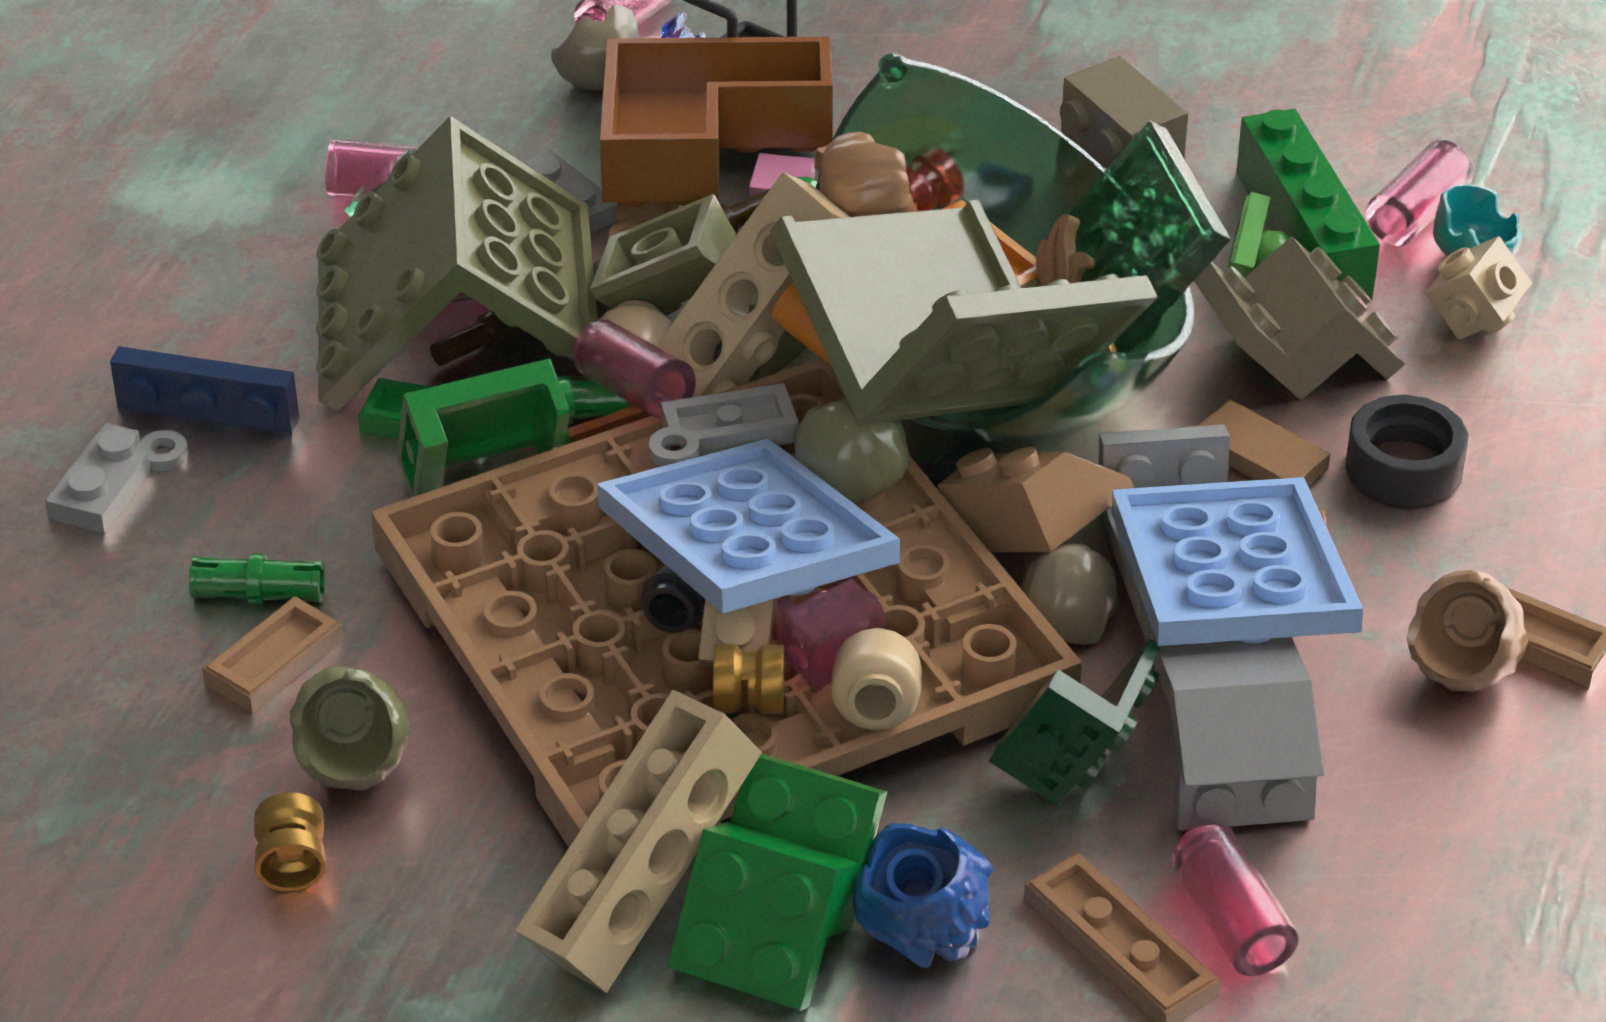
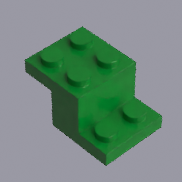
(776, 881)

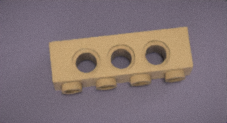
(723, 299)
(639, 840)

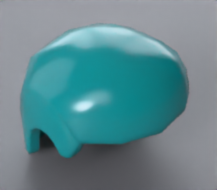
(1470, 217)

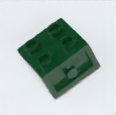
(1069, 727)

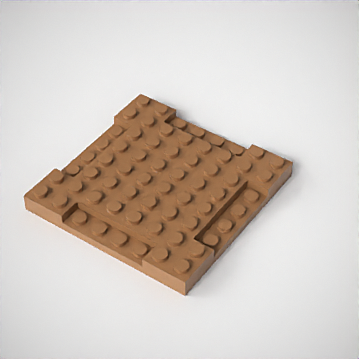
(555, 636)

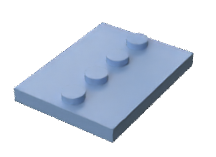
(748, 525)
(1234, 562)

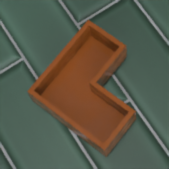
(687, 97)

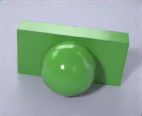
(1250, 243)

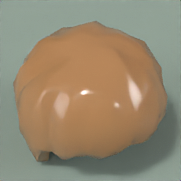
(865, 177)
(1467, 631)

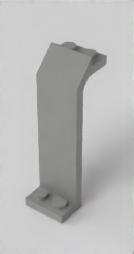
(1235, 706)

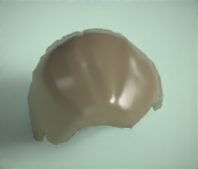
(583, 52)
(1073, 591)

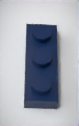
(205, 389)

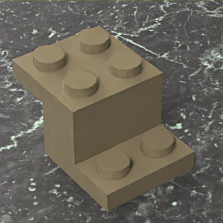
(1300, 317)

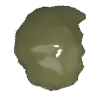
(850, 456)
(349, 728)

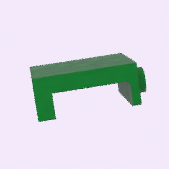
(481, 420)

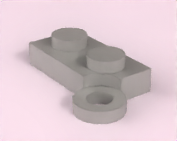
(723, 422)
(111, 474)

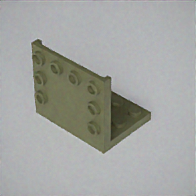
(442, 226)
(933, 318)

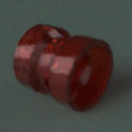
(934, 179)

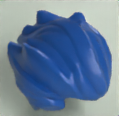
(923, 893)

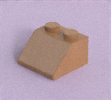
(1029, 496)

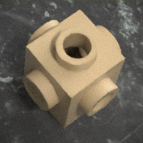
(1478, 288)

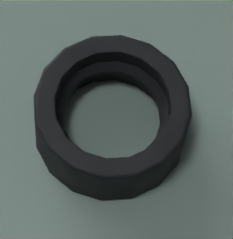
(1402, 480)

